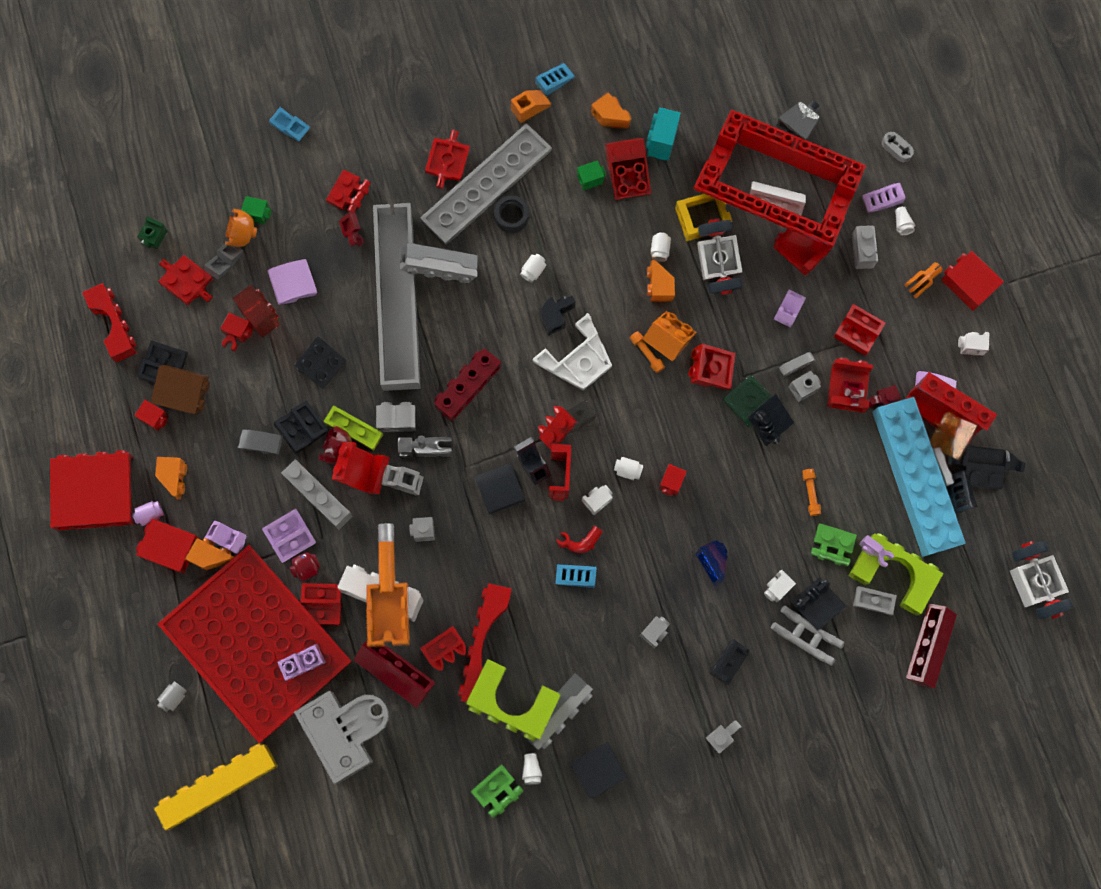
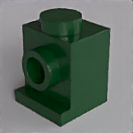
(155, 238)

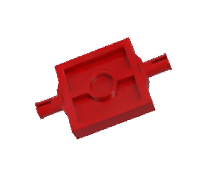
(447, 159)
(185, 280)

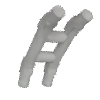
(810, 648)

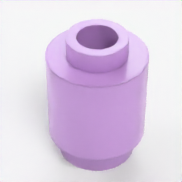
(147, 512)

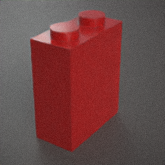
(971, 280)
(166, 545)

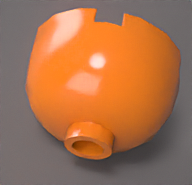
(240, 229)

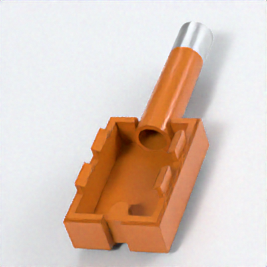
(387, 600)

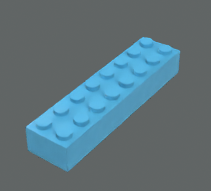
(918, 477)

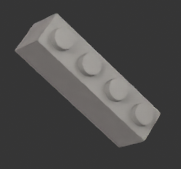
(317, 494)

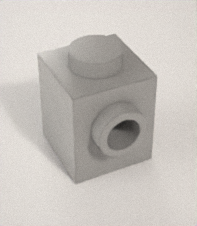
(805, 386)
(422, 529)

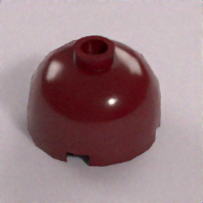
(333, 443)

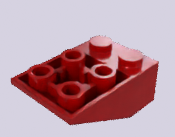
(628, 168)

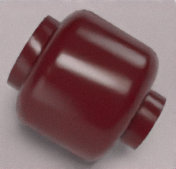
(304, 566)

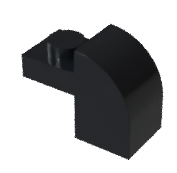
(551, 313)
(531, 461)

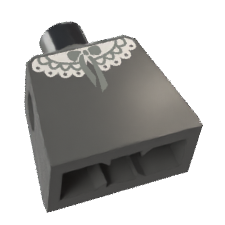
(800, 120)

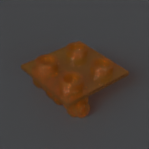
(953, 435)

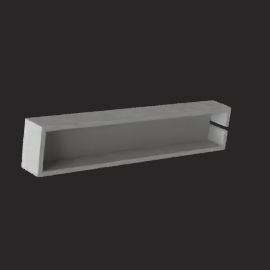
(395, 300)

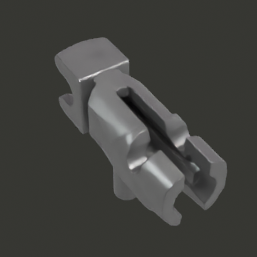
(424, 447)

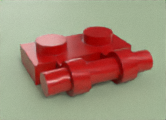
(343, 190)

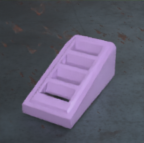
(896, 188)

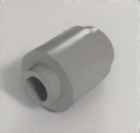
(171, 697)

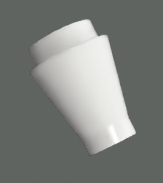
(903, 221)
(531, 770)

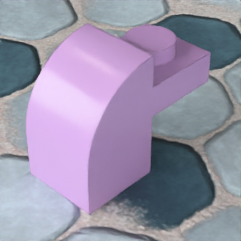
(789, 308)
(226, 537)

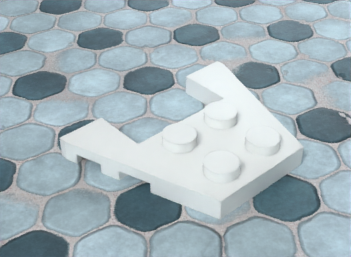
(584, 363)

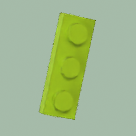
(356, 428)

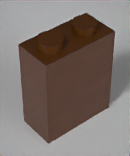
(180, 389)

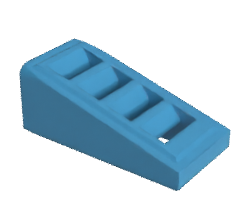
(548, 89)
(591, 584)

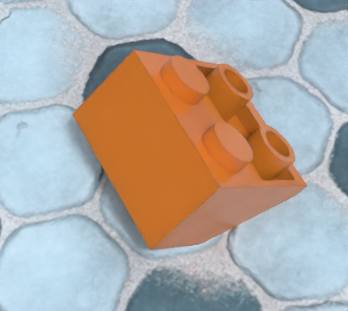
(669, 335)

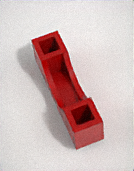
(118, 342)

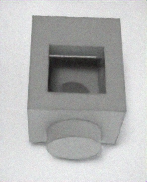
(655, 631)

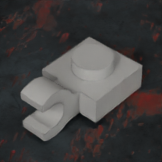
(721, 737)

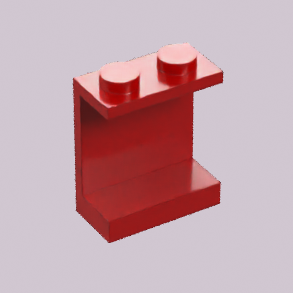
(800, 250)
(846, 370)
(561, 453)
(359, 468)

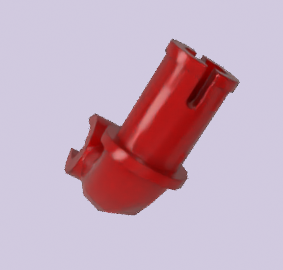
(585, 544)

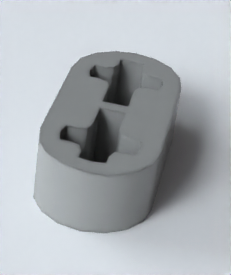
(897, 147)
(797, 364)

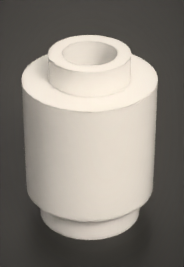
(660, 247)
(533, 267)
(628, 468)

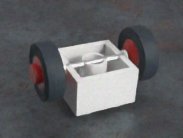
(719, 257)
(1040, 580)

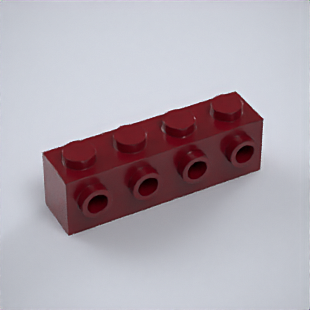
(467, 384)
(931, 646)
(392, 671)

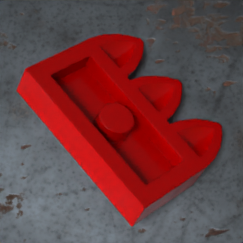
(557, 427)
(443, 647)

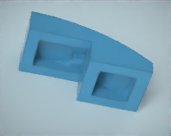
(289, 125)

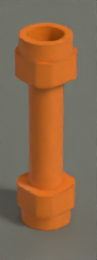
(656, 364)
(809, 476)

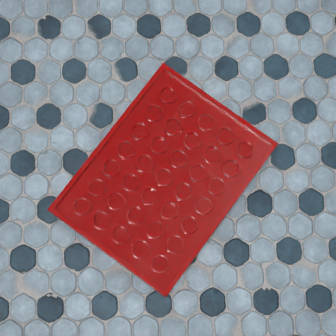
(239, 632)

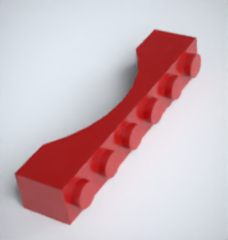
(495, 604)

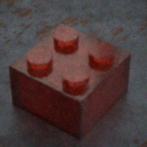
(257, 310)

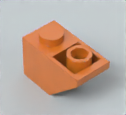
(529, 104)
(609, 112)
(661, 283)
(170, 474)
(207, 556)

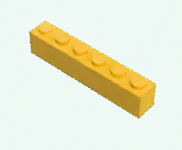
(215, 787)

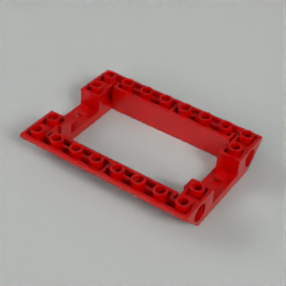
(792, 151)

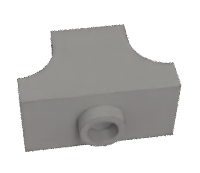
(402, 479)

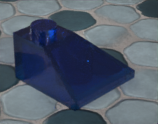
(714, 560)

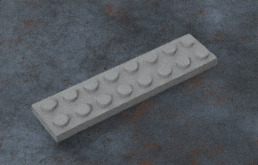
(485, 184)

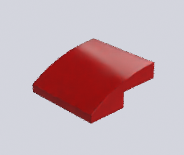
(859, 330)
(322, 602)

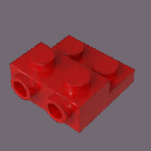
(712, 367)

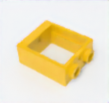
(681, 208)

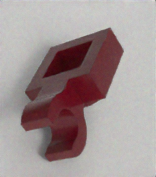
(350, 227)
(853, 391)
(885, 397)

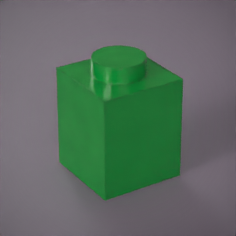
(591, 175)
(257, 209)

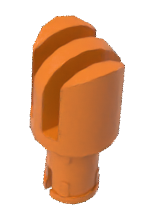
(924, 278)

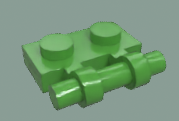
(835, 539)
(493, 786)

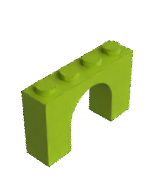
(923, 576)
(484, 700)

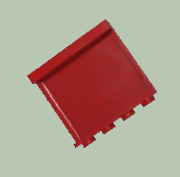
(937, 398)
(90, 491)

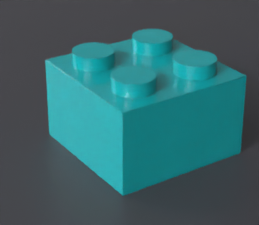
(662, 133)

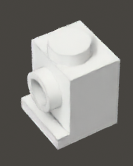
(974, 343)
(597, 499)
(779, 586)

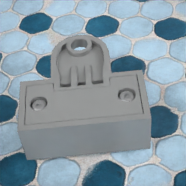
(341, 731)

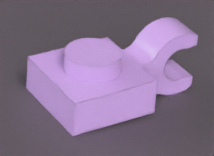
(872, 547)

